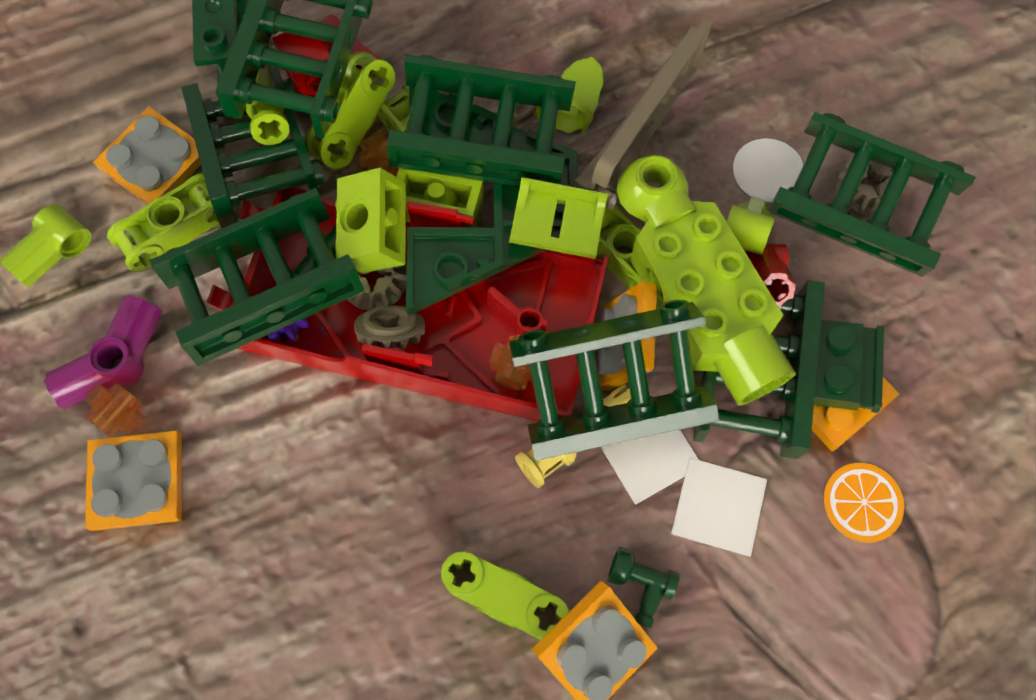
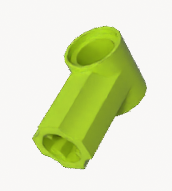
(751, 224)
(53, 236)

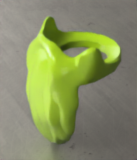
(586, 96)

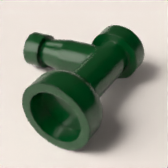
(657, 583)

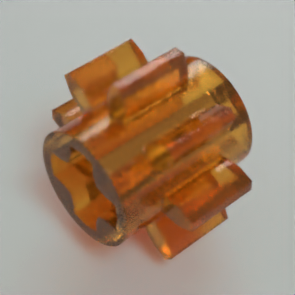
(375, 153)
(506, 373)
(113, 409)

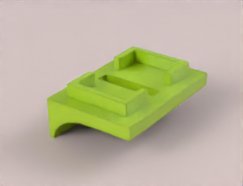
(579, 224)

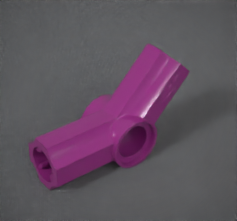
(125, 337)

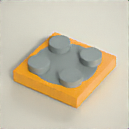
(150, 157)
(611, 359)
(134, 480)
(595, 646)

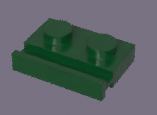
(850, 366)

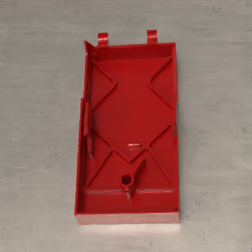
(460, 331)

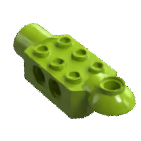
(699, 260)

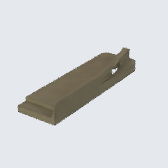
(645, 115)

